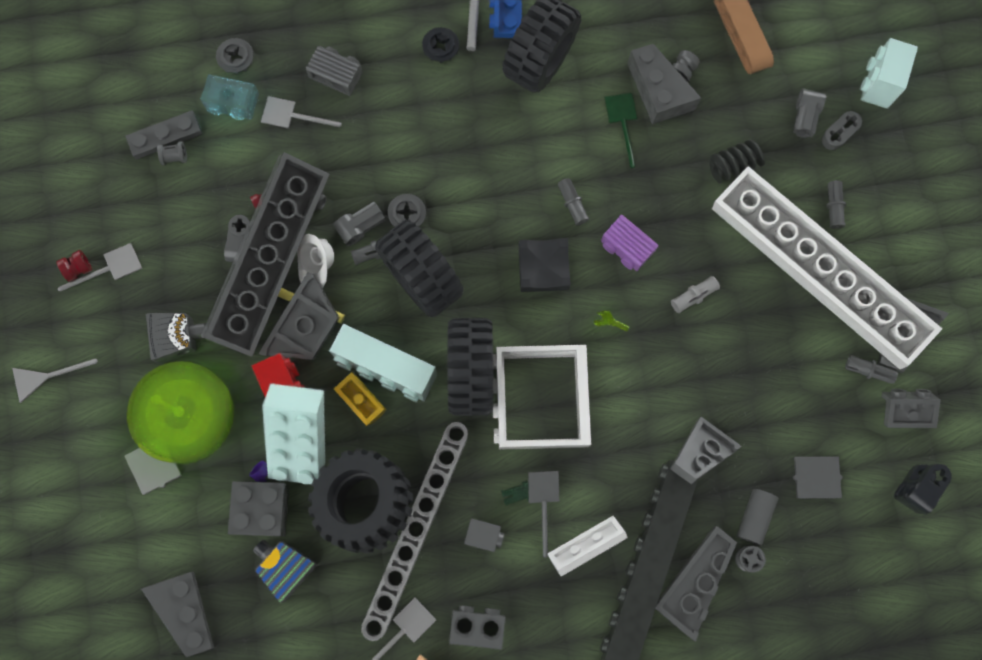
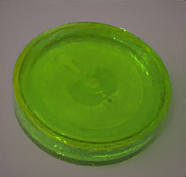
(180, 413)

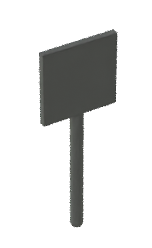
(543, 488)

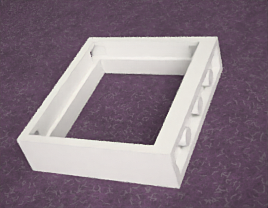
(579, 353)

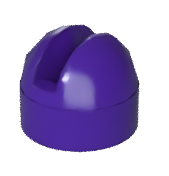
(259, 472)

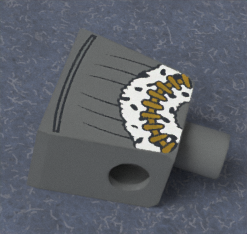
(172, 335)

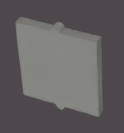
(151, 472)

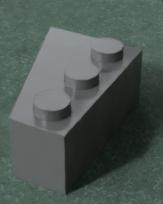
(661, 85)

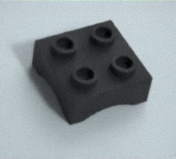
(544, 265)

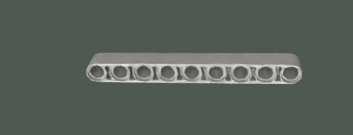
(406, 539)

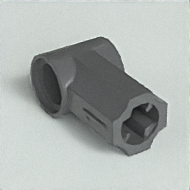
(809, 107)
(352, 227)

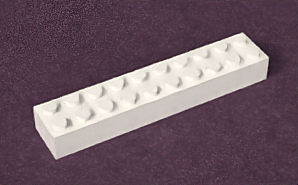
(826, 269)

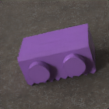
(628, 243)

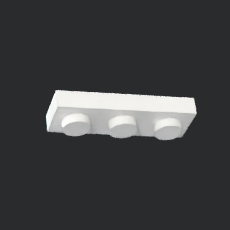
(587, 545)

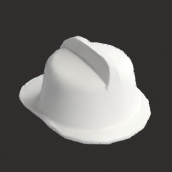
(314, 257)

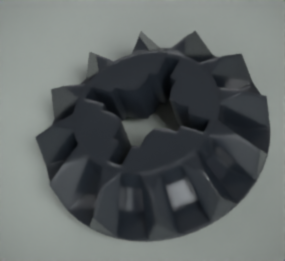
(443, 36)

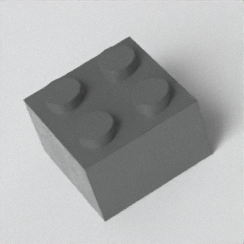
(258, 509)

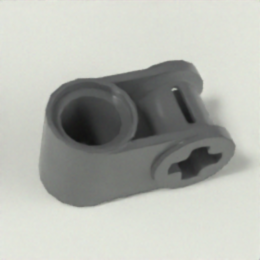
(235, 237)

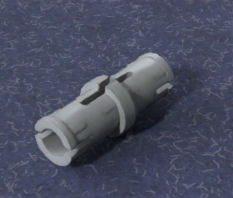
(695, 294)

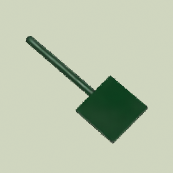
(622, 109)

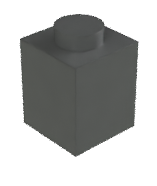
(484, 535)

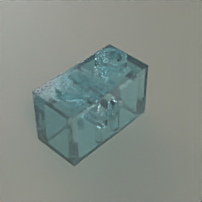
(229, 97)

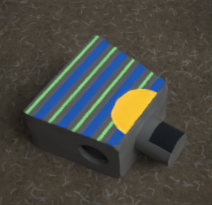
(283, 568)

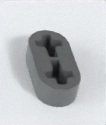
(844, 133)

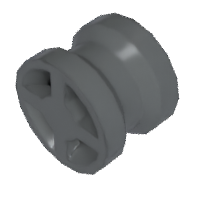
(755, 560)

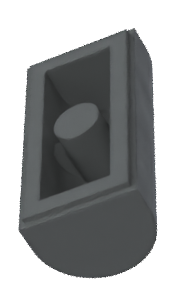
(757, 517)

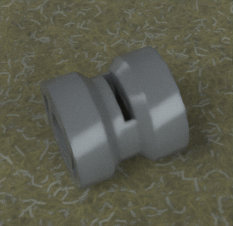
(686, 64)

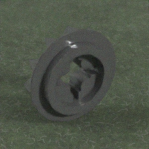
(232, 47)
(399, 204)

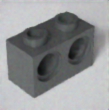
(476, 636)

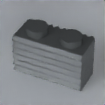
(334, 70)

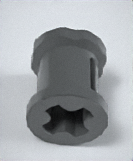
(172, 153)

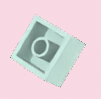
(888, 73)

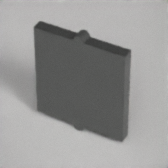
(817, 477)

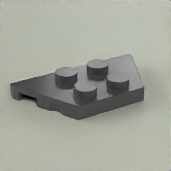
(303, 323)

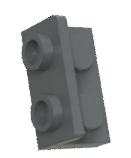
(911, 409)

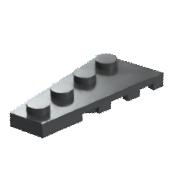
(691, 591)

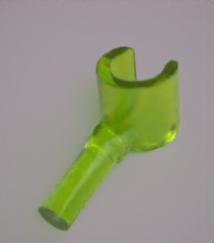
(609, 320)

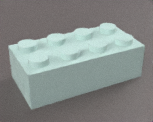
(383, 362)
(294, 433)

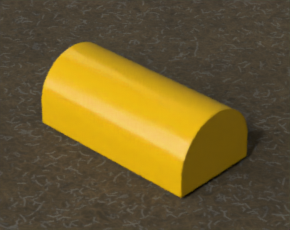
(360, 399)

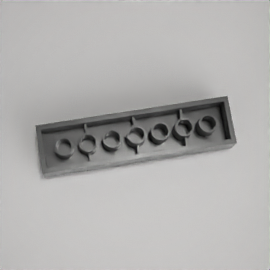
(265, 254)

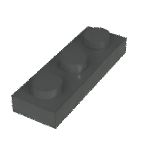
(164, 133)

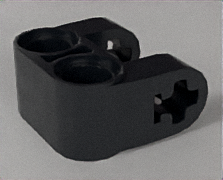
(924, 491)

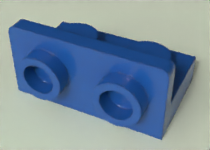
(506, 17)

